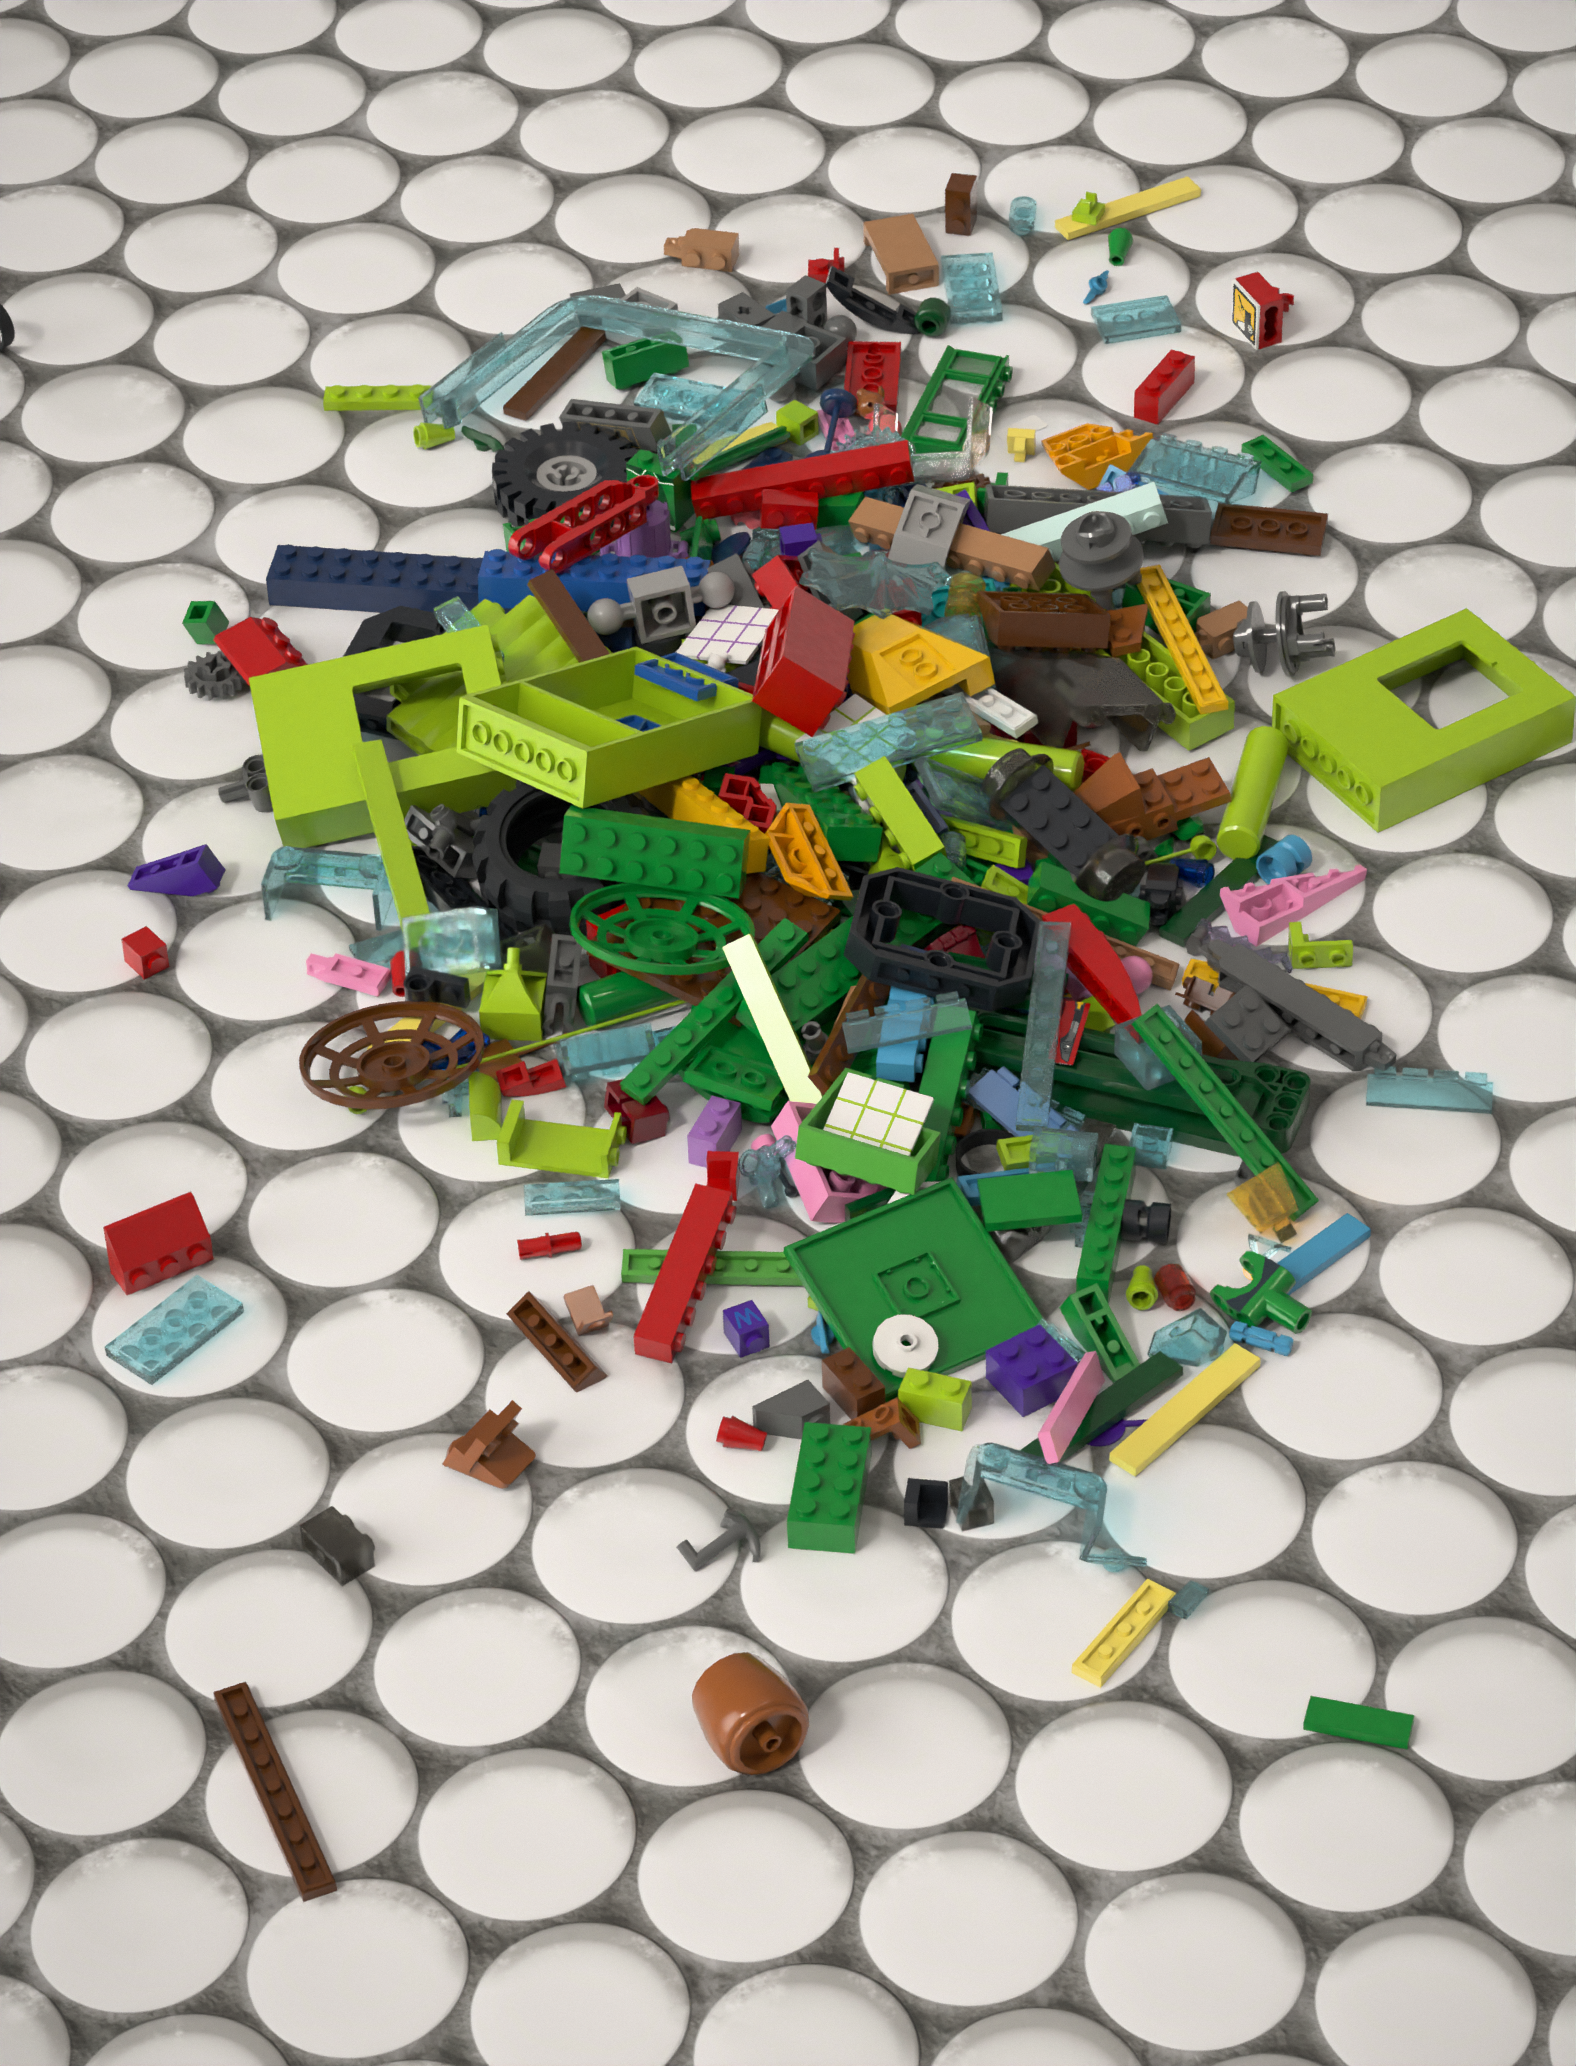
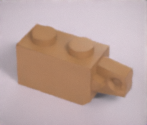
(705, 249)
(1217, 628)

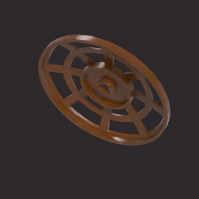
(394, 1063)

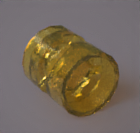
(963, 593)

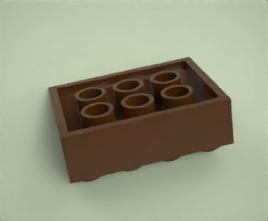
(1044, 620)

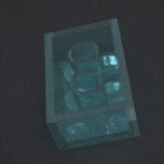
(453, 941)

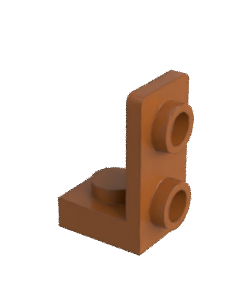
(891, 1417)

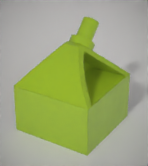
(513, 1002)

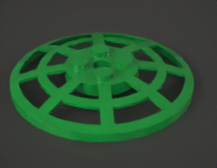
(659, 937)

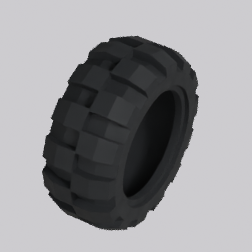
(503, 836)

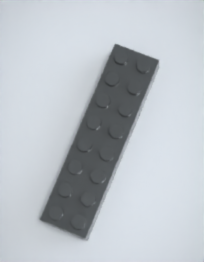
(1019, 506)

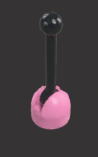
(768, 1140)

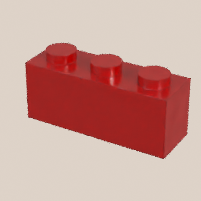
(1164, 387)

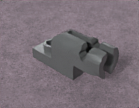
(562, 981)

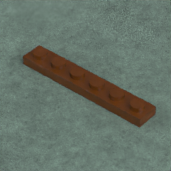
(834, 1054)

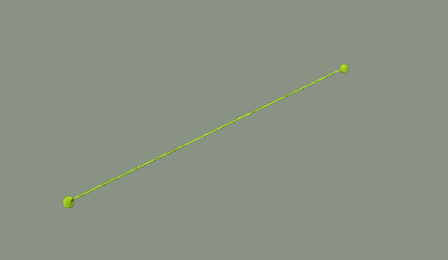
(1201, 848)

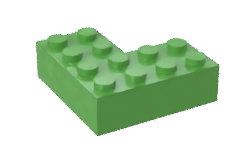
(860, 1158)

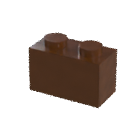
(961, 204)
(851, 1383)

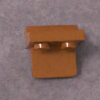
(491, 1449)

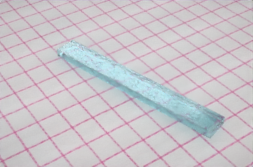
(1043, 1026)

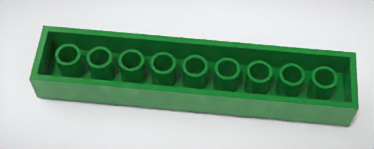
(821, 976)

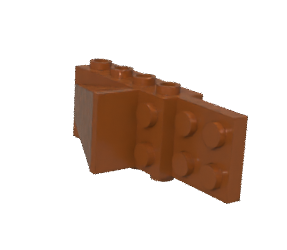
(1151, 802)

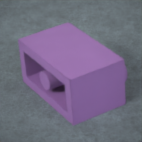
(714, 1129)

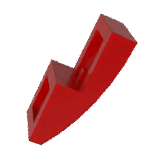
(521, 1081)

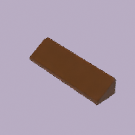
(555, 1343)

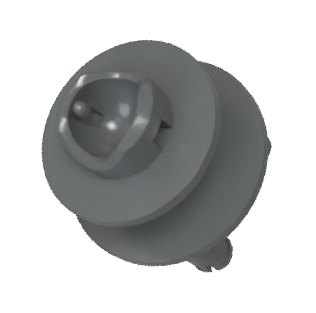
(1100, 555)
(1293, 646)

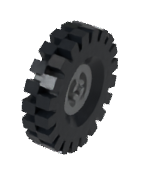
(555, 467)

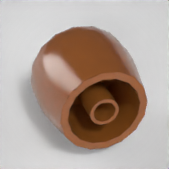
(750, 1714)

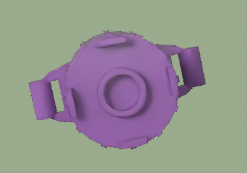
(651, 538)

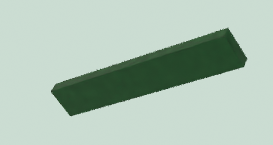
(1207, 901)
(1119, 1401)

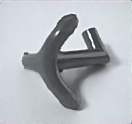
(737, 1526)

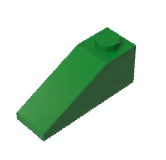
(1099, 1331)

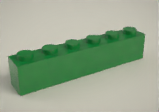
(946, 1081)
(1104, 1225)

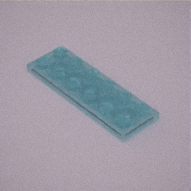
(898, 736)

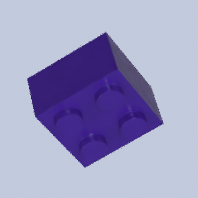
(1029, 1369)

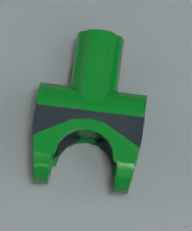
(1263, 1296)

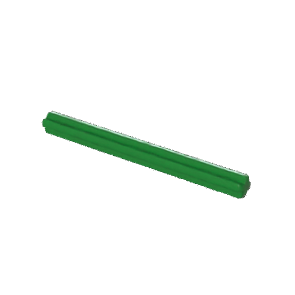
(743, 451)

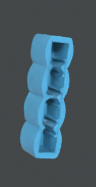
(904, 1059)

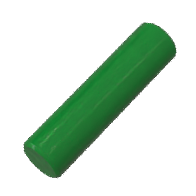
(617, 997)

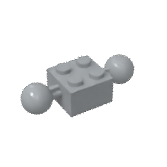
(661, 604)

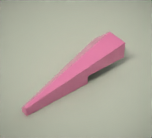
(1269, 908)

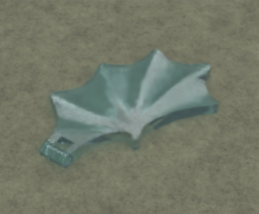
(874, 582)

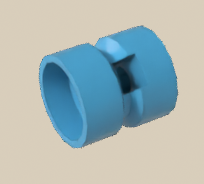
(1284, 859)

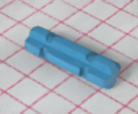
(1261, 1338)

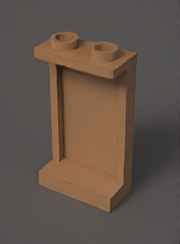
(902, 253)

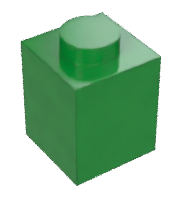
(204, 621)

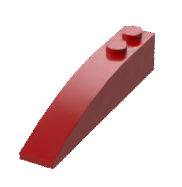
(1097, 965)

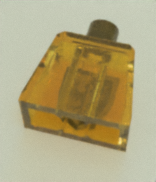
(1267, 1202)

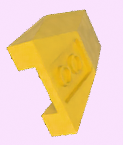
(905, 663)

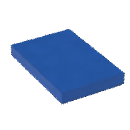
(675, 681)

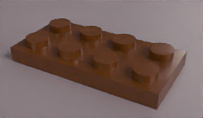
(1269, 529)

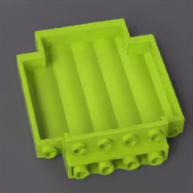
(430, 705)

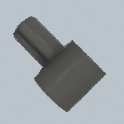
(253, 785)

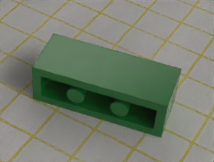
(640, 359)

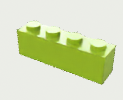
(898, 813)

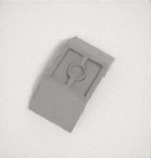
(927, 526)

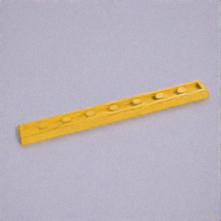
(1181, 641)

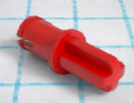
(549, 1245)

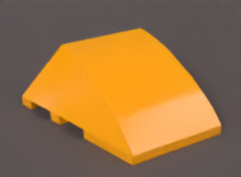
(1089, 449)

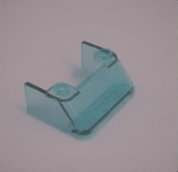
(327, 869)
(1037, 1477)

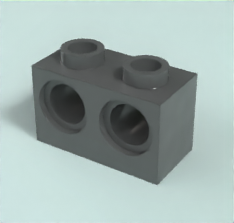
(808, 301)

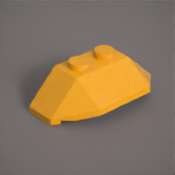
(805, 854)

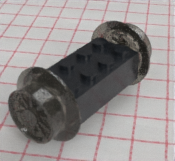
(1062, 825)

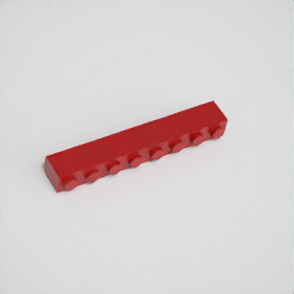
(826, 474)

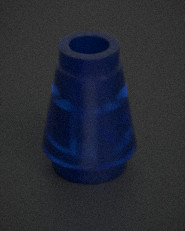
(1195, 871)

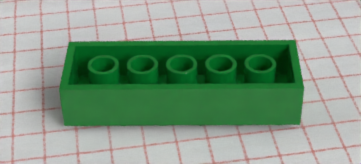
(846, 827)
(654, 851)

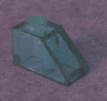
(1190, 1339)

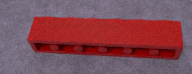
(684, 1273)

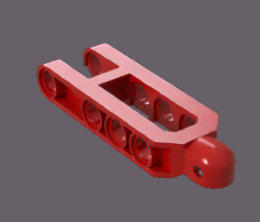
(573, 537)

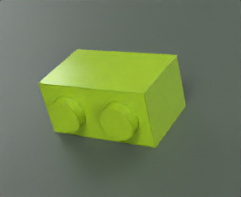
(937, 1398)

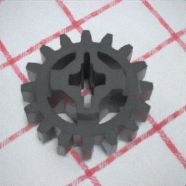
(212, 676)

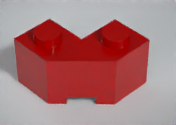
(748, 799)

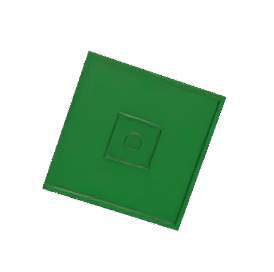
(918, 1260)

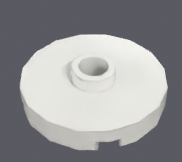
(894, 1355)

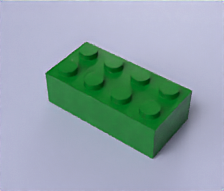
(829, 1488)

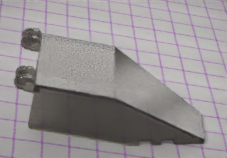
(1080, 689)

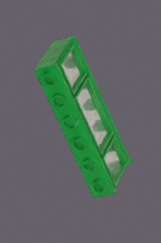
(942, 411)

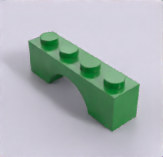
(1121, 919)

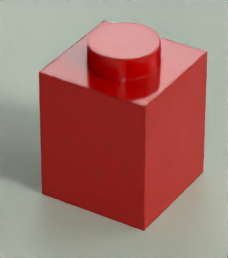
(145, 952)

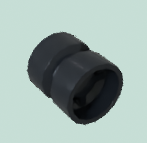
(1157, 1226)

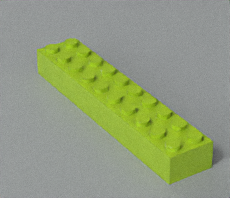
(1159, 672)

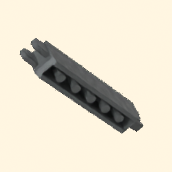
(1307, 1012)

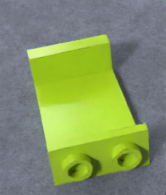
(558, 1145)

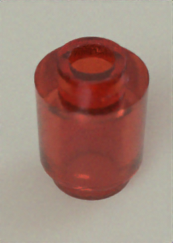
(1175, 1287)

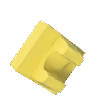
(1021, 443)

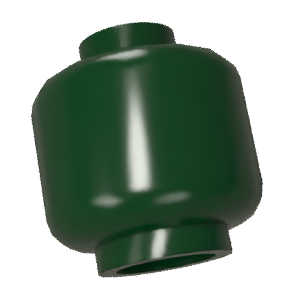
(932, 317)

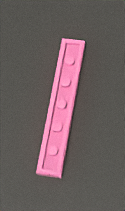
(1071, 1407)

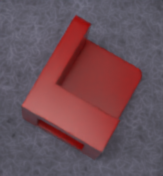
(723, 1171)

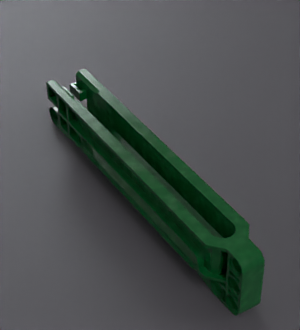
(1110, 1093)

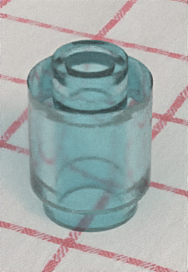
(955, 848)

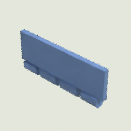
(1000, 1099)

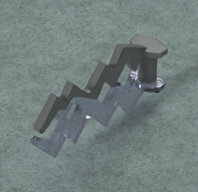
(1204, 930)

